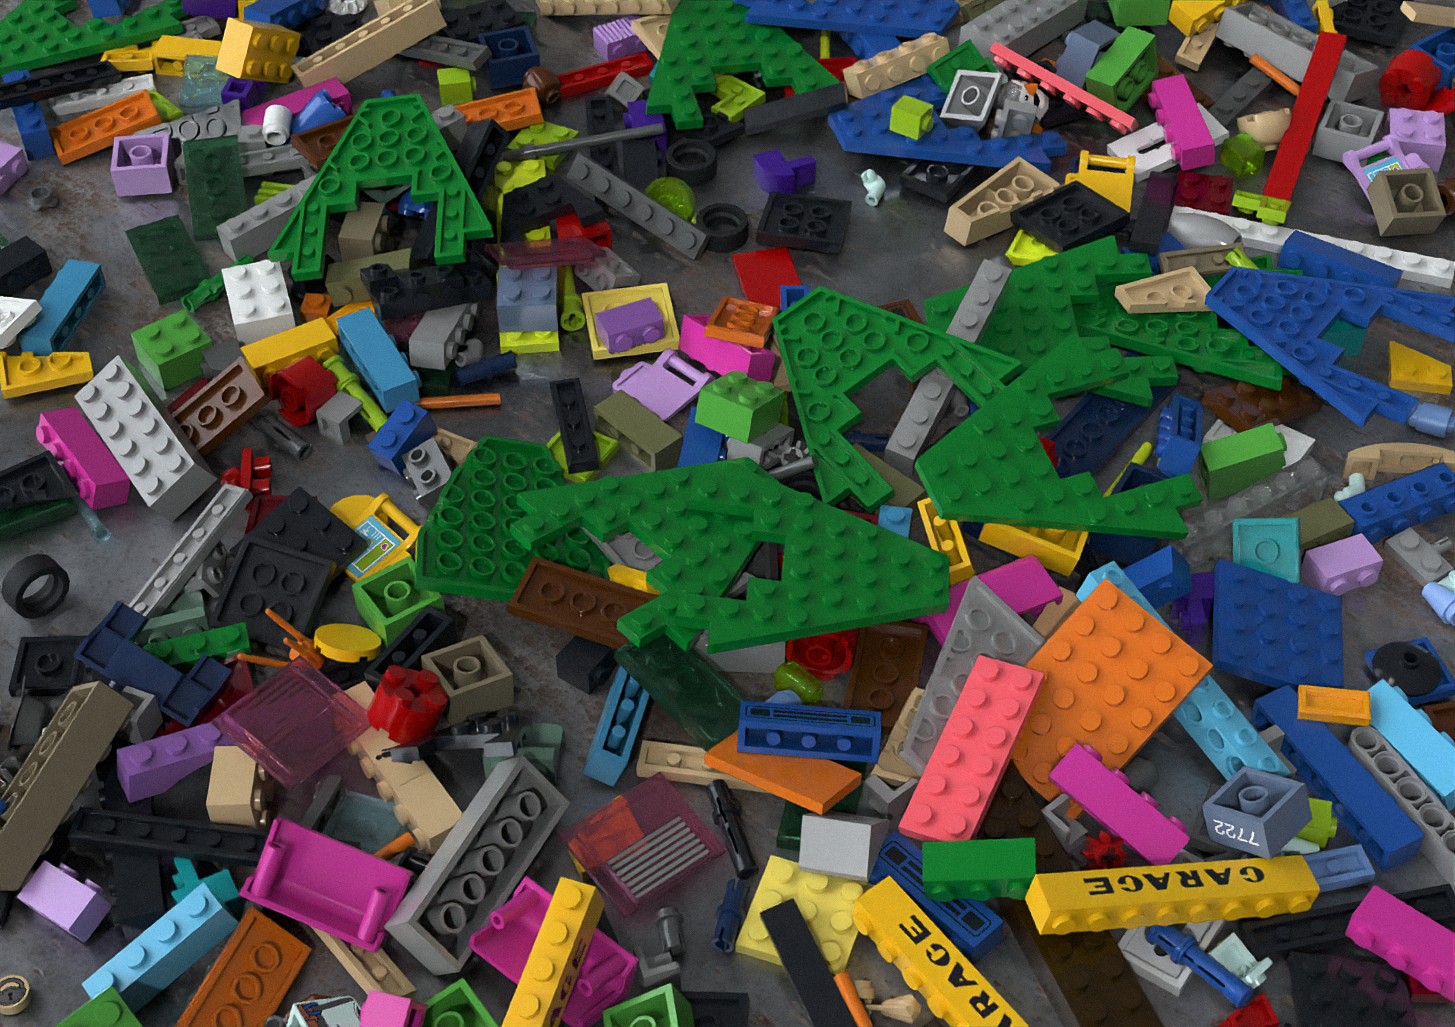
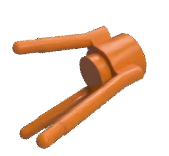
(303, 647)

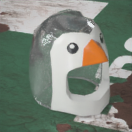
(1022, 92)

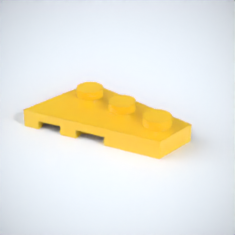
(35, 374)

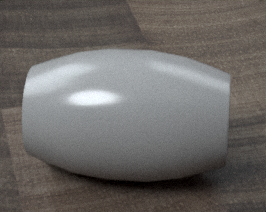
(1201, 230)

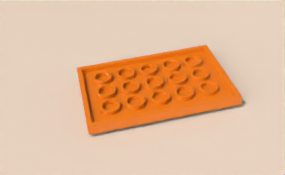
(1106, 685)

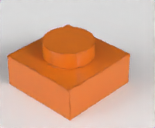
(315, 307)

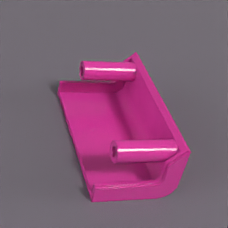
(1020, 584)
(327, 884)
(509, 939)

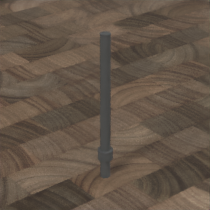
(531, 151)

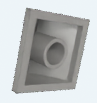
(971, 98)
(841, 844)

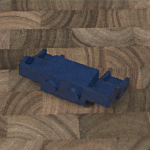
(114, 654)

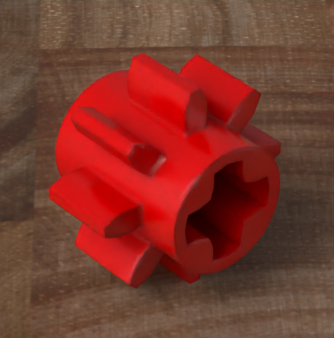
(1109, 847)

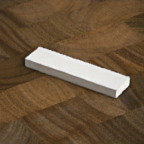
(100, 96)

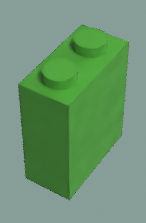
(1240, 460)

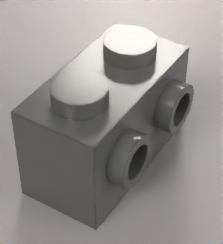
(427, 470)

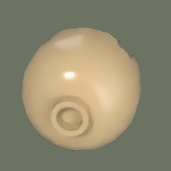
(1266, 127)

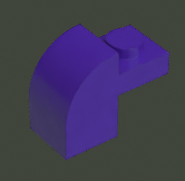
(248, 91)
(778, 175)
(1195, 607)

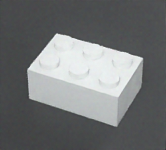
(258, 300)

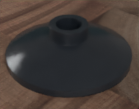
(1408, 667)

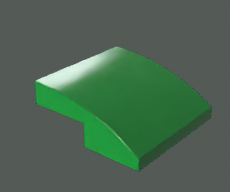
(961, 58)

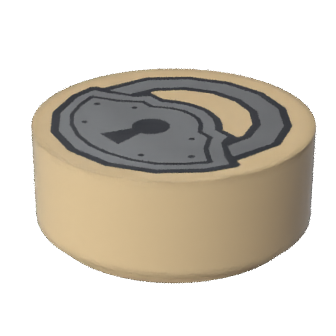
(14, 994)

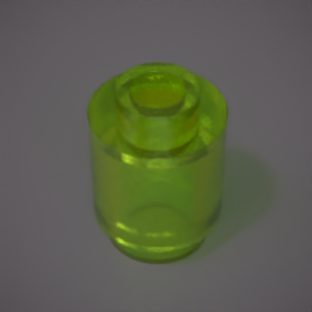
(800, 681)

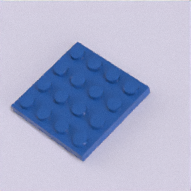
(1275, 629)

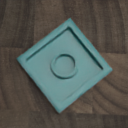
(1269, 546)

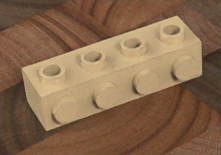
(895, 65)

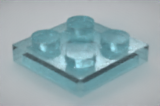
(202, 82)

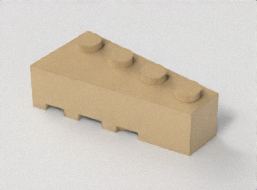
(989, 205)

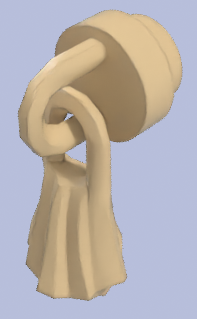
(901, 1008)

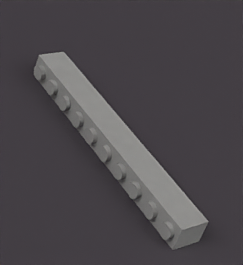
(260, 226)

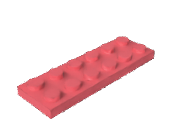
(1071, 94)
(972, 752)

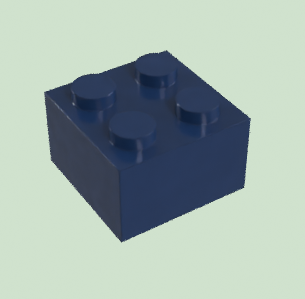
(511, 56)

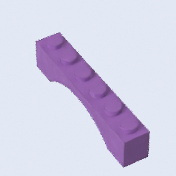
(161, 762)

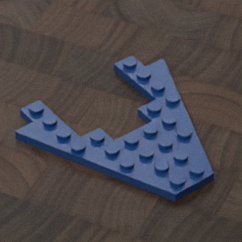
(878, 17)
(867, 124)
(1294, 312)

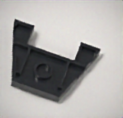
(541, 203)
(496, 735)

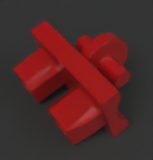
(251, 468)

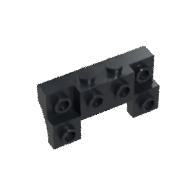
(425, 288)

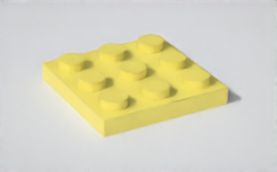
(607, 299)
(823, 902)

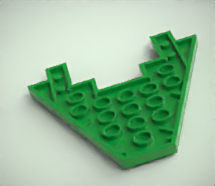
(715, 39)
(1040, 313)
(1185, 335)
(699, 548)
(834, 569)

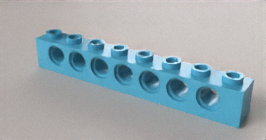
(1208, 711)

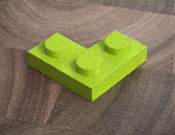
(735, 97)
(1268, 208)

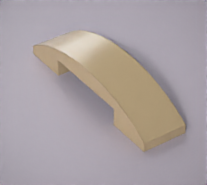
(1396, 458)

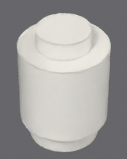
(277, 124)

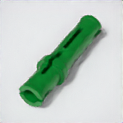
(210, 289)

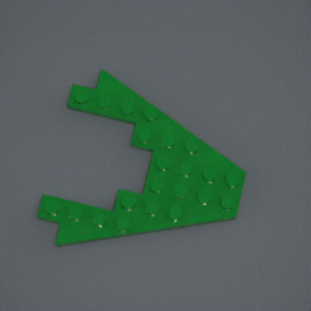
(40, 36)
(384, 146)
(842, 344)
(1002, 475)

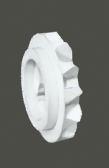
(346, 6)

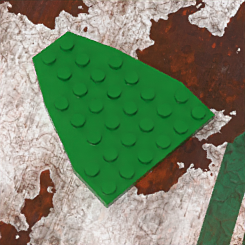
(468, 535)

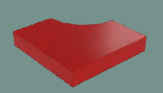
(1441, 101)

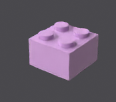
(1418, 133)
(143, 164)

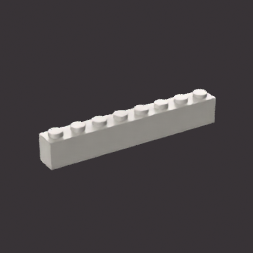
(935, 388)

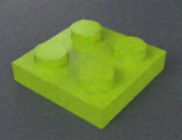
(543, 134)

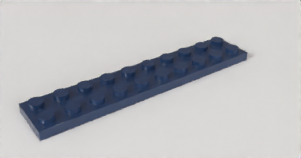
(1092, 435)

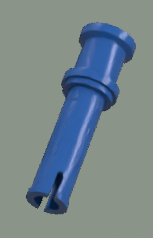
(1185, 951)

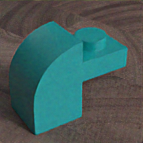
(220, 883)

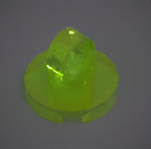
(674, 195)

